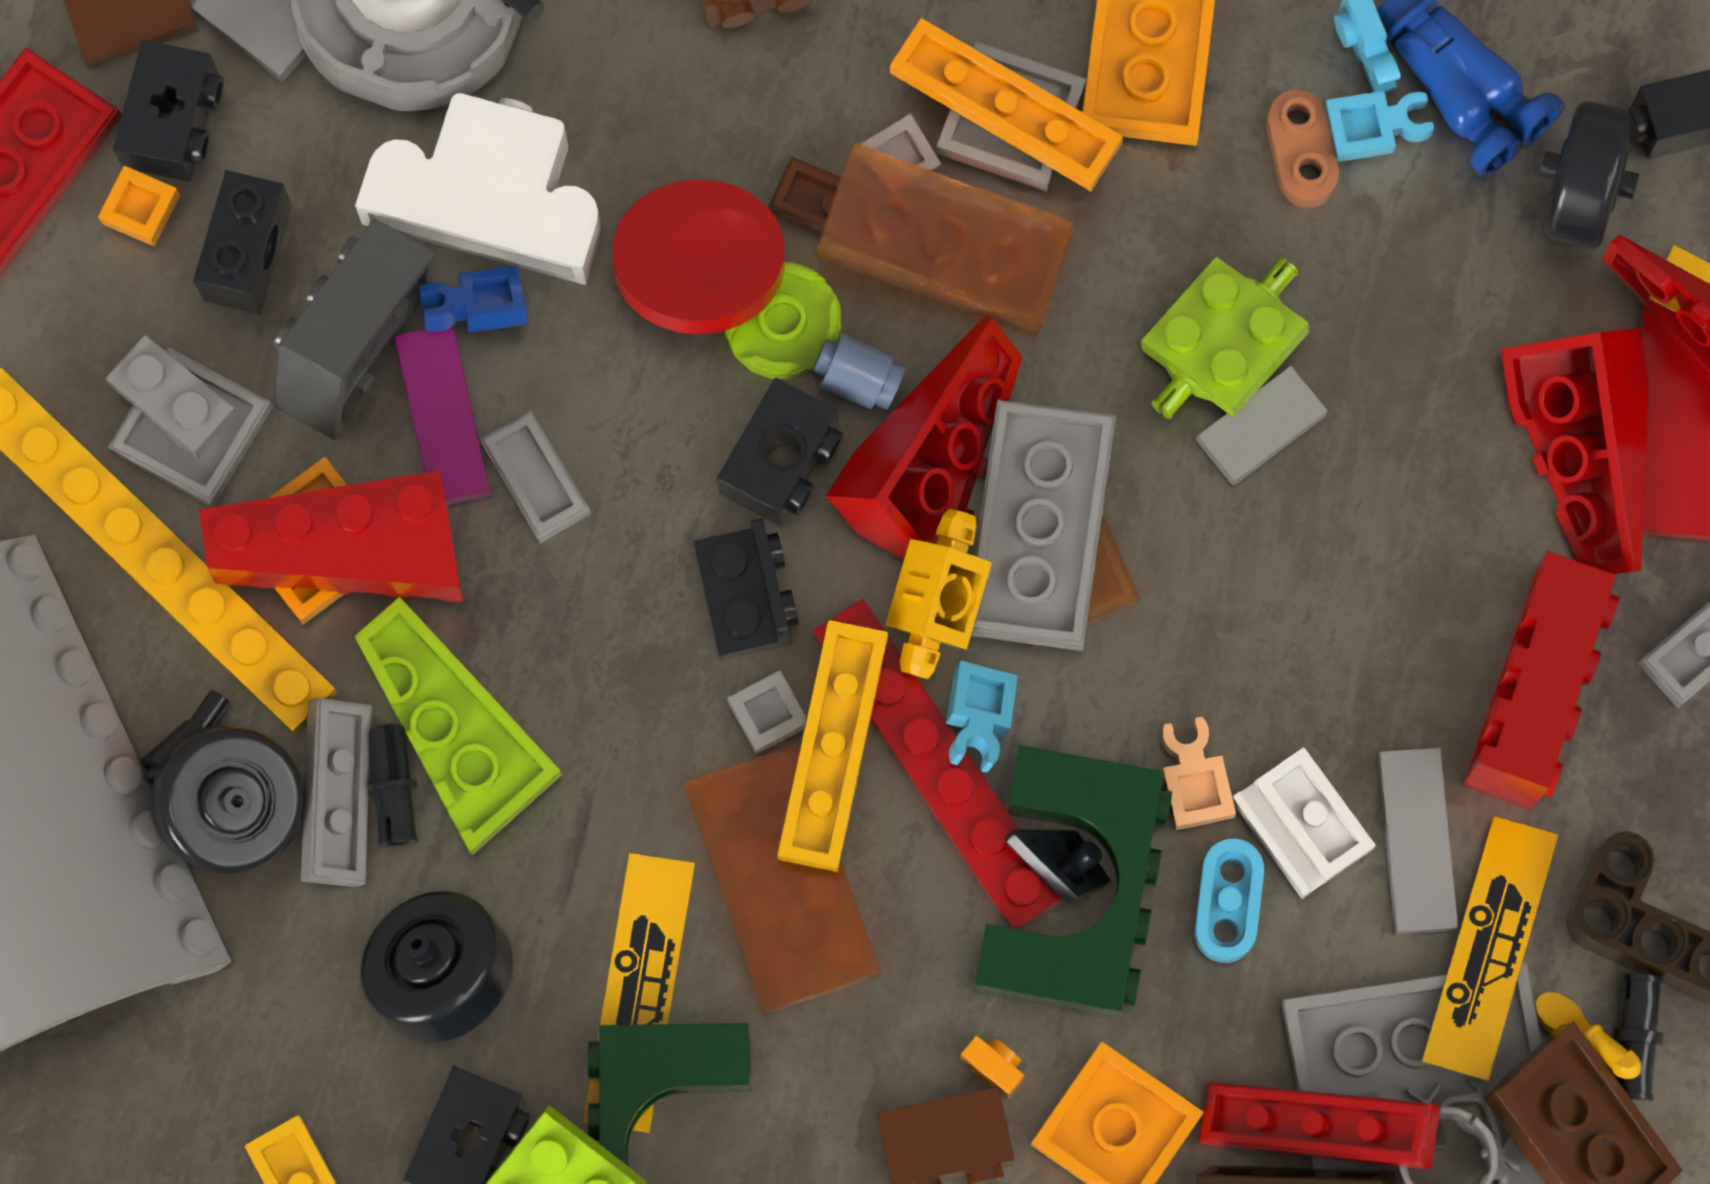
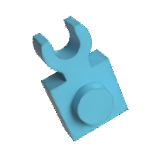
(1362, 28)
(1367, 126)
(983, 708)

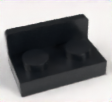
(744, 591)

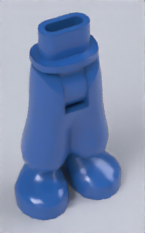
(1468, 82)

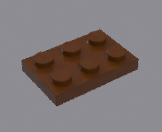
(1578, 1118)

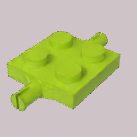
(1224, 337)

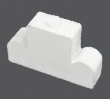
(488, 190)

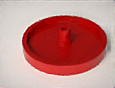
(698, 256)

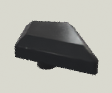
(1061, 860)

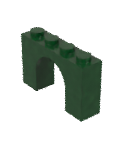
(1118, 810)
(655, 1062)

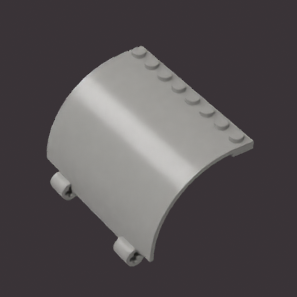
(85, 879)

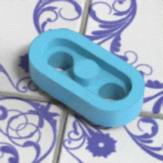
(1229, 902)

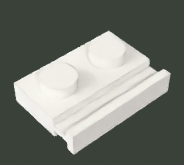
(1303, 823)

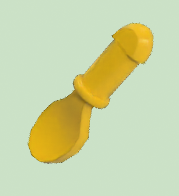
(1555, 1010)

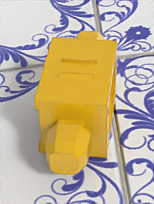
(938, 593)

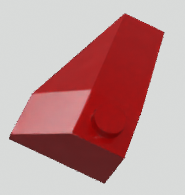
(1654, 276)
(1589, 429)
(929, 445)

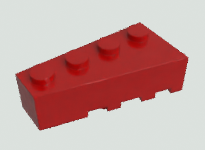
(340, 539)
(1541, 682)

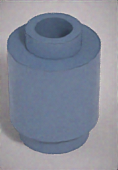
(858, 371)

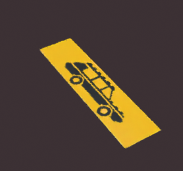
(1490, 948)
(645, 950)

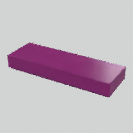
(443, 412)

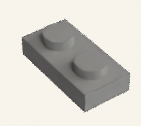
(171, 396)

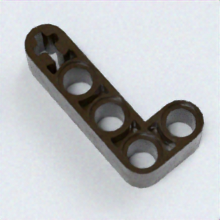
(1632, 917)

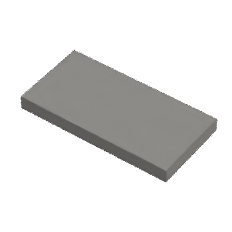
(1042, 522)

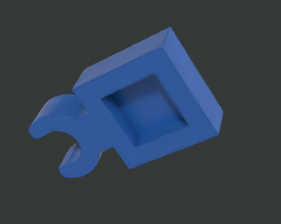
(483, 299)

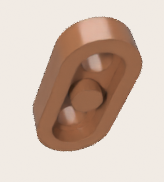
(1301, 146)

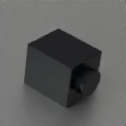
(1673, 114)

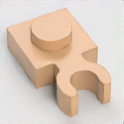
(1197, 784)

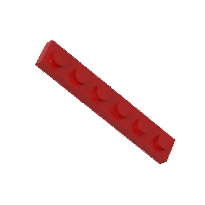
(952, 792)

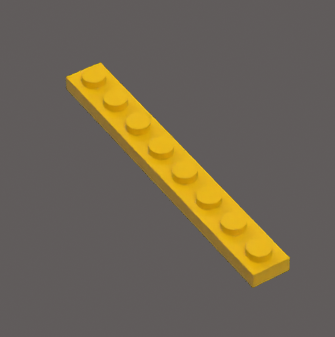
(157, 559)

